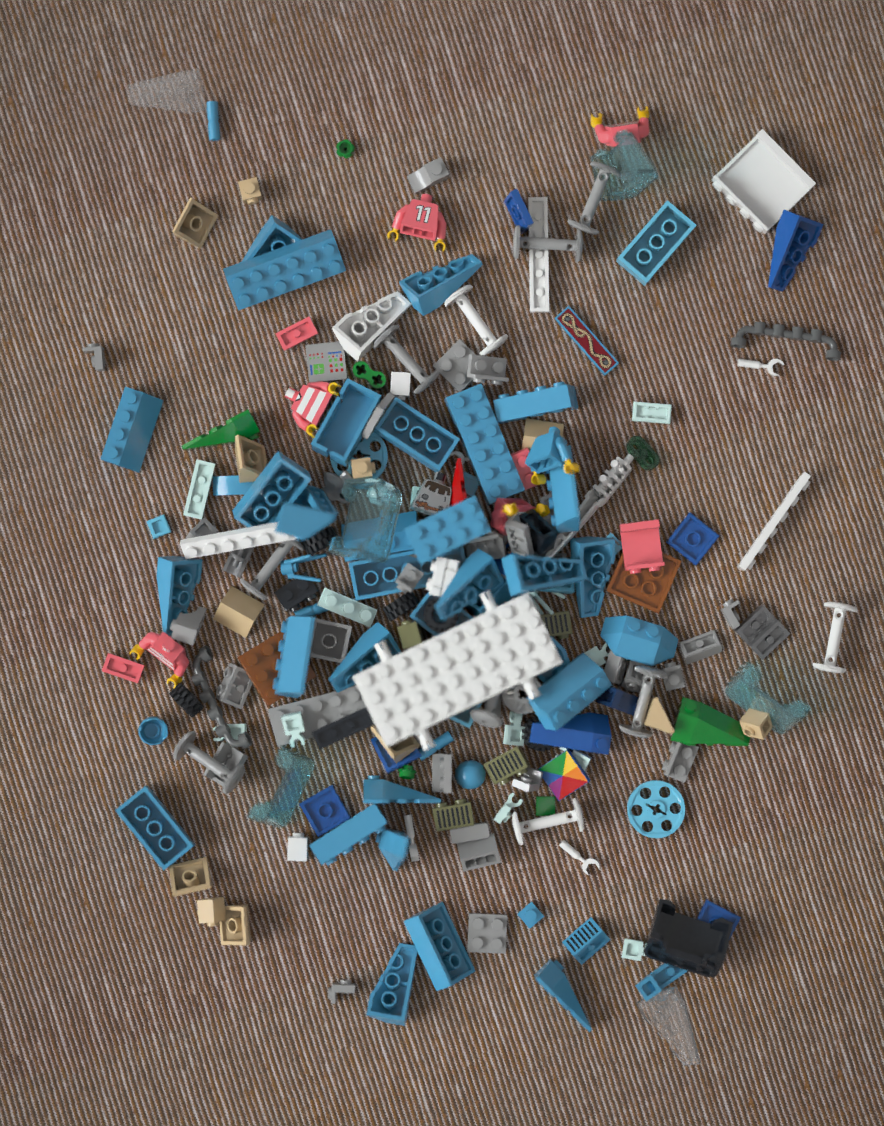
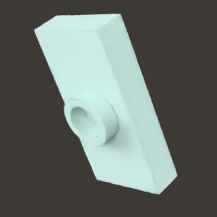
(651, 412)

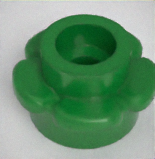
(341, 145)
(407, 772)

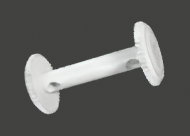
(475, 319)
(835, 637)
(548, 821)

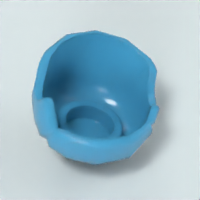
(153, 730)
(470, 774)

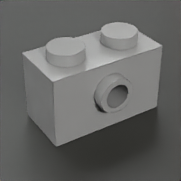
(483, 848)

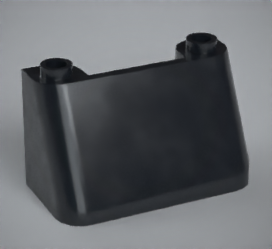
(687, 941)

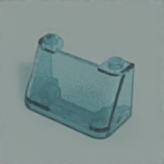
(632, 162)
(369, 520)
(744, 693)
(297, 774)

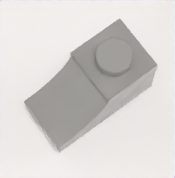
(428, 175)
(188, 626)

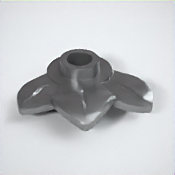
(334, 485)

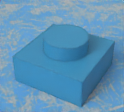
(530, 915)

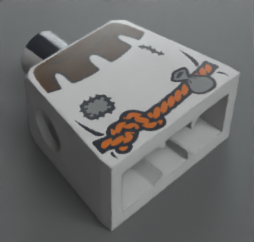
(432, 496)

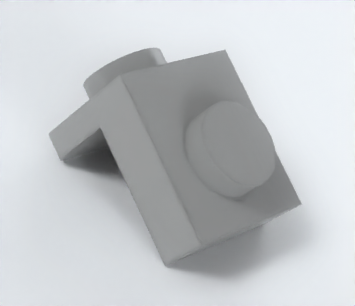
(344, 986)

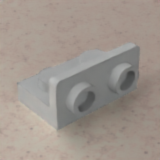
(487, 368)
(518, 536)
(234, 686)
(679, 761)
(442, 772)

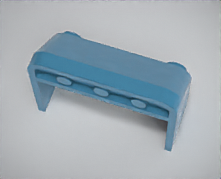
(307, 515)

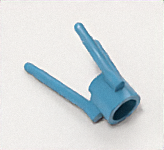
(290, 566)

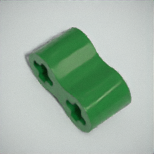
(369, 375)

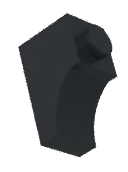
(541, 532)

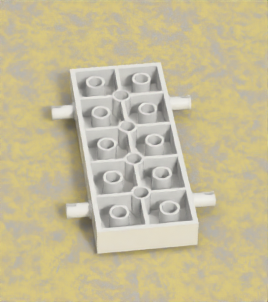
(457, 670)

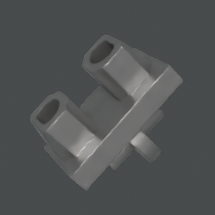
(237, 561)

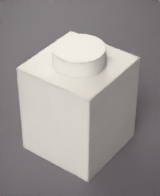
(400, 384)
(297, 847)

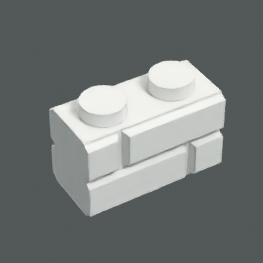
(444, 572)

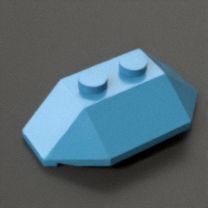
(638, 640)

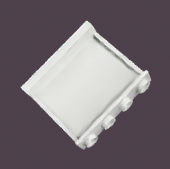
(763, 182)

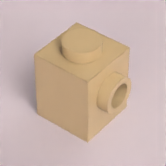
(250, 191)
(362, 468)
(756, 724)
(211, 911)

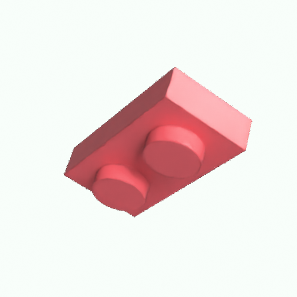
(296, 333)
(523, 470)
(123, 668)

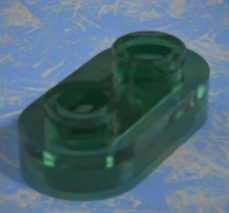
(643, 452)

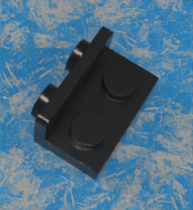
(296, 592)

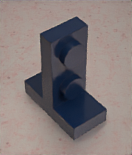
(618, 700)

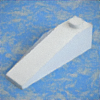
(361, 329)

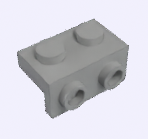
(491, 544)
(229, 757)

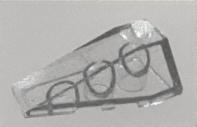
(175, 91)
(670, 1017)

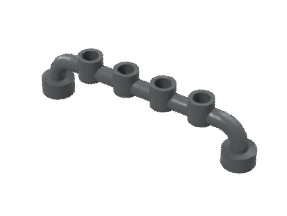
(796, 334)
(208, 695)

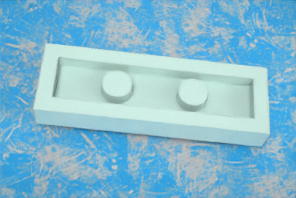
(199, 489)
(347, 607)

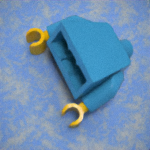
(548, 453)

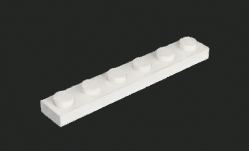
(538, 257)
(770, 528)
(232, 540)

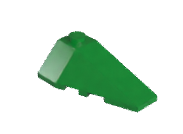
(241, 424)
(704, 725)

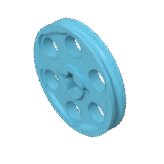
(364, 448)
(654, 799)

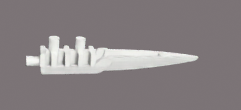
(596, 498)

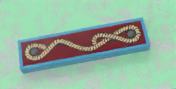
(586, 340)

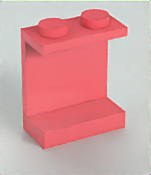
(641, 546)

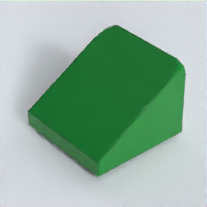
(545, 805)

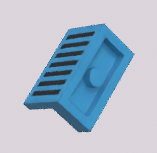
(586, 941)

